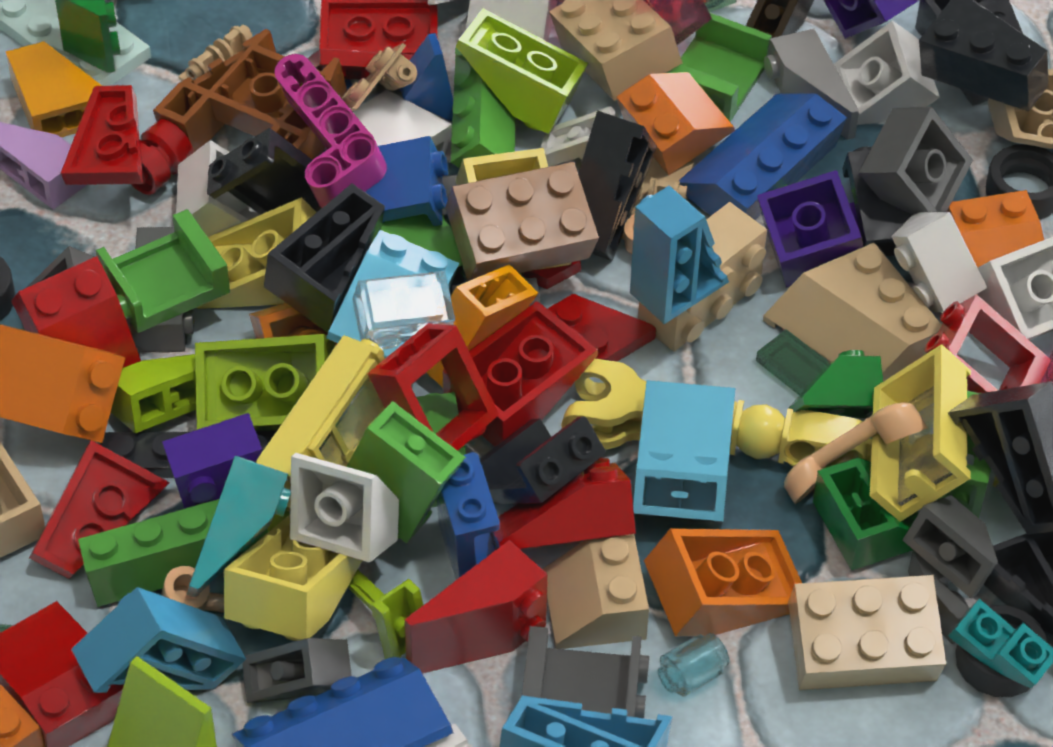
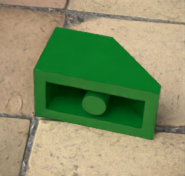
(843, 386)

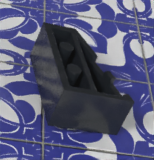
(983, 55)
(613, 175)
(323, 255)
(1016, 440)
(1026, 577)

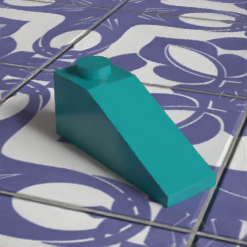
(242, 514)

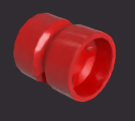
(161, 150)

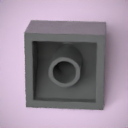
(916, 162)

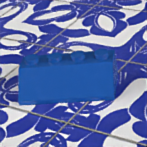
(765, 153)
(373, 710)

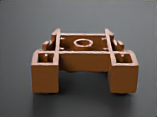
(244, 96)

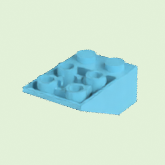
(684, 450)

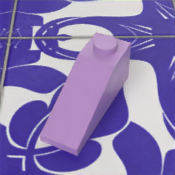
(36, 162)

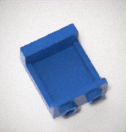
(412, 180)
(467, 516)

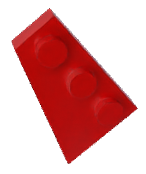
(106, 140)

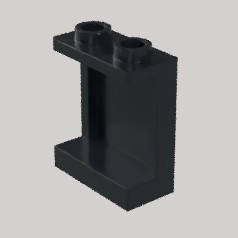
(262, 173)
(875, 217)
(535, 465)

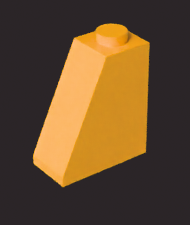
(49, 88)
(486, 306)

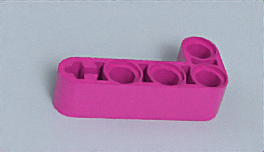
(351, 148)

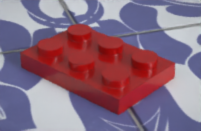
(376, 24)

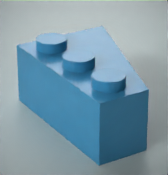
(672, 256)
(168, 635)
(565, 724)

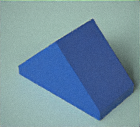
(431, 87)

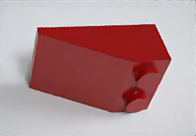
(78, 308)
(527, 368)
(585, 508)
(479, 613)
(48, 680)

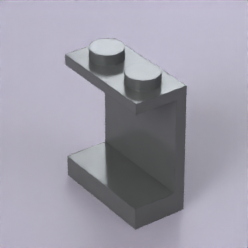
(585, 677)

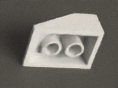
(1022, 288)

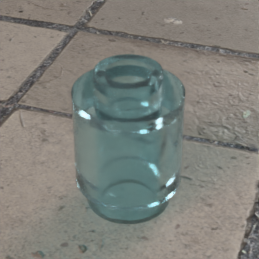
(693, 664)

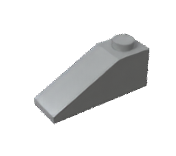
(803, 66)

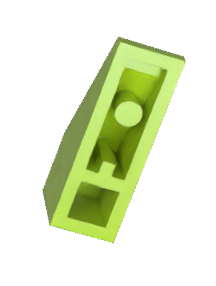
(155, 391)

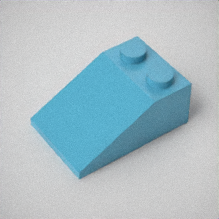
(388, 257)

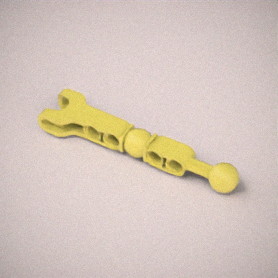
(759, 431)

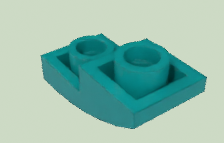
(1009, 651)

